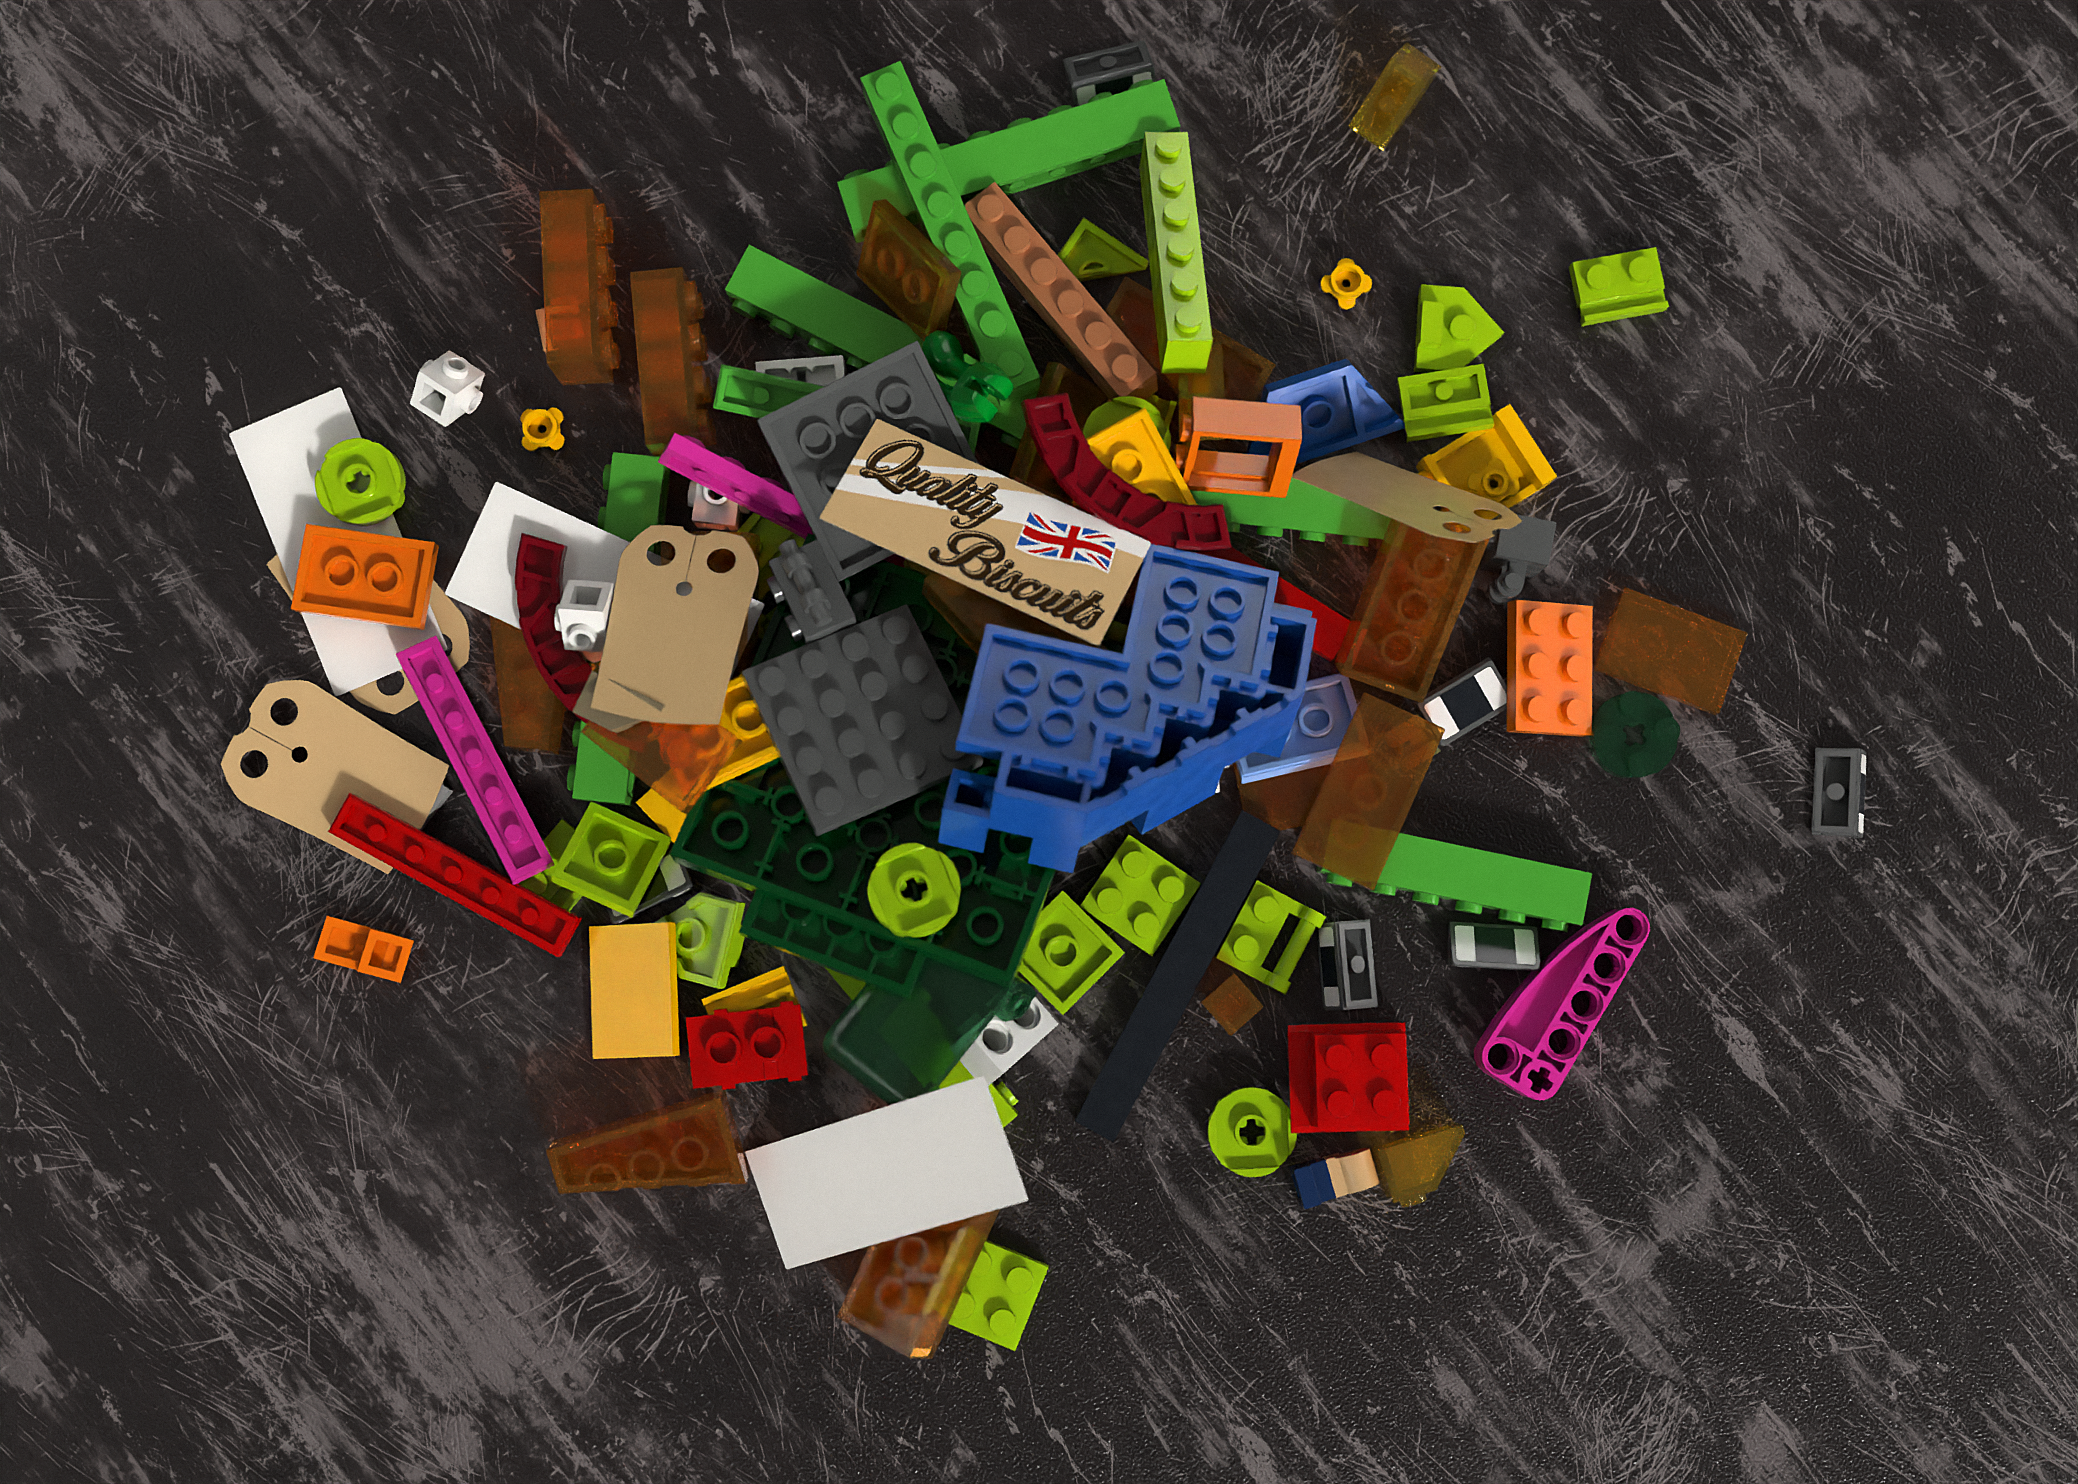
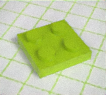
(611, 859)
(1140, 895)
(1067, 953)
(999, 1295)

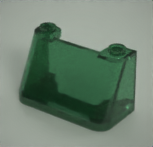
(912, 1044)

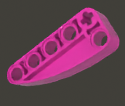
(1544, 1005)

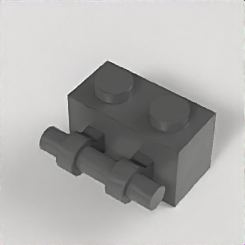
(1517, 556)
(810, 592)

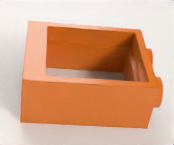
(1237, 471)

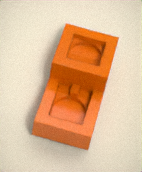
(363, 949)

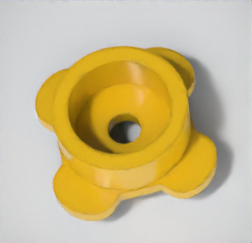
(1349, 271)
(533, 420)
(1493, 472)

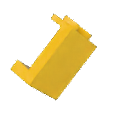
(1471, 453)

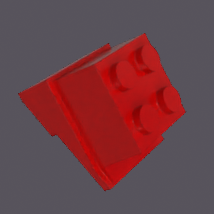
(1348, 1077)

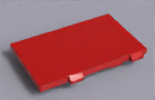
(747, 1046)

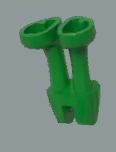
(973, 381)

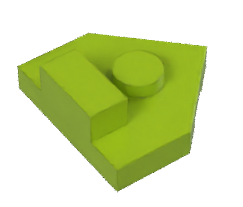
(1450, 329)
(707, 938)

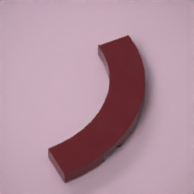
(1108, 495)
(538, 594)

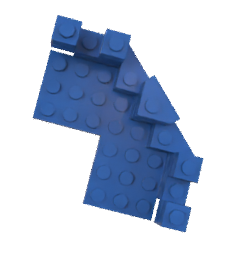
(1132, 733)

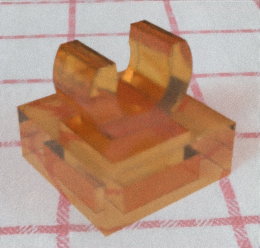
(1232, 1004)

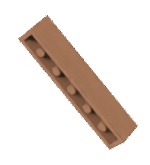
(1059, 297)

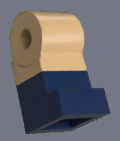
(1333, 1176)

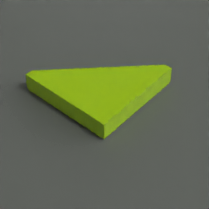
(1096, 254)

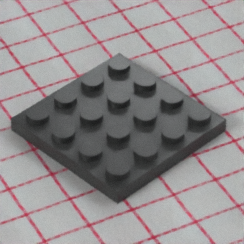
(825, 429)
(860, 719)

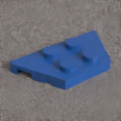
(1336, 410)

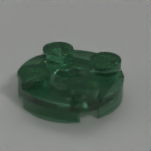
(1658, 734)

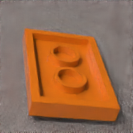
(365, 576)
(1549, 668)

